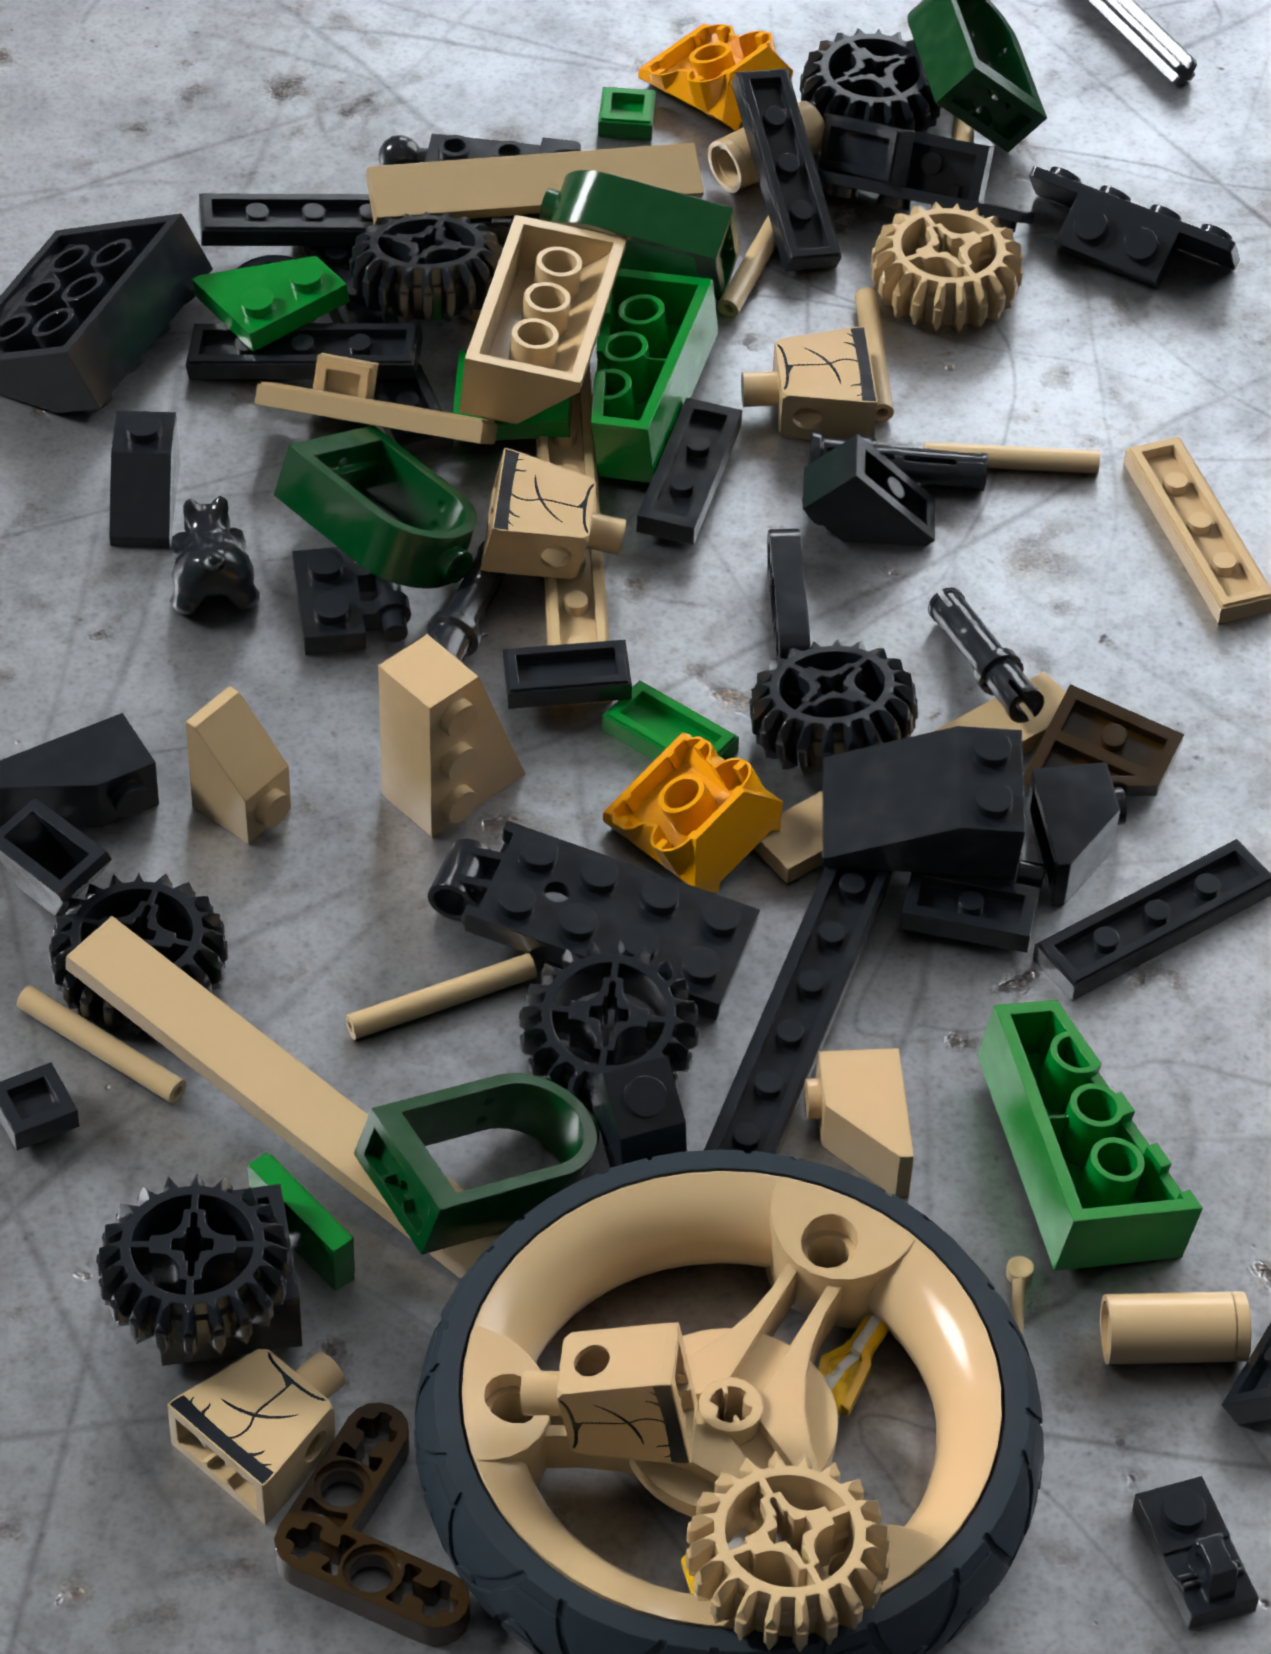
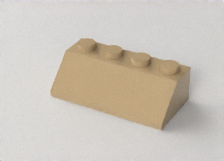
(539, 319)

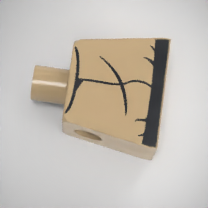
(818, 385)
(544, 520)
(620, 1393)
(259, 1426)

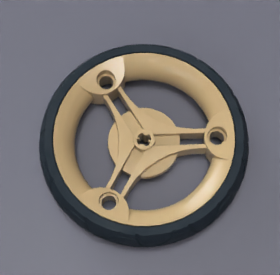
(830, 1253)

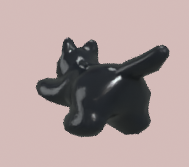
(210, 559)

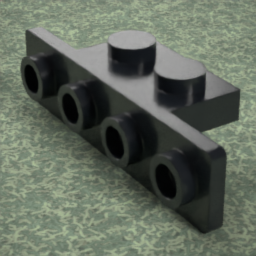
(938, 172)
(1123, 235)

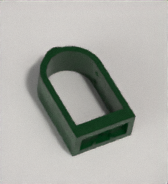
(976, 63)
(662, 227)
(322, 487)
(419, 1192)

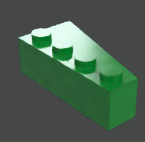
(647, 365)
(1080, 1156)

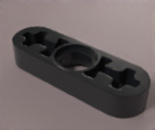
(787, 591)

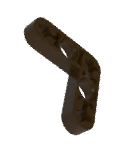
(341, 1533)

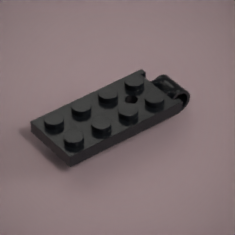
(607, 901)

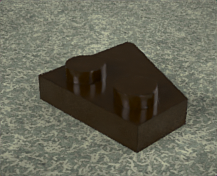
(1098, 731)

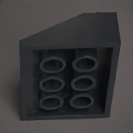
(93, 309)

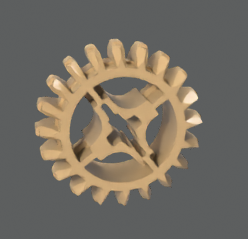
(946, 266)
(774, 1576)

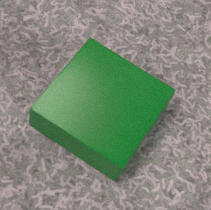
(627, 113)

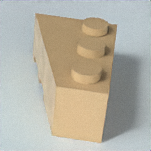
(439, 737)

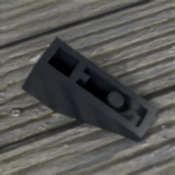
(83, 776)

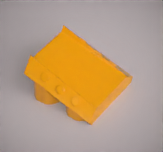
(704, 64)
(696, 812)

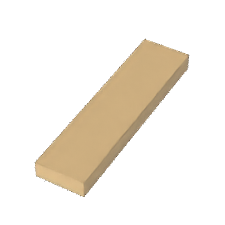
(376, 412)
(1199, 530)

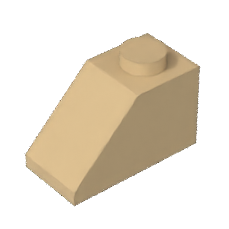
(236, 768)
(864, 1114)

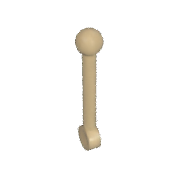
(1019, 1274)

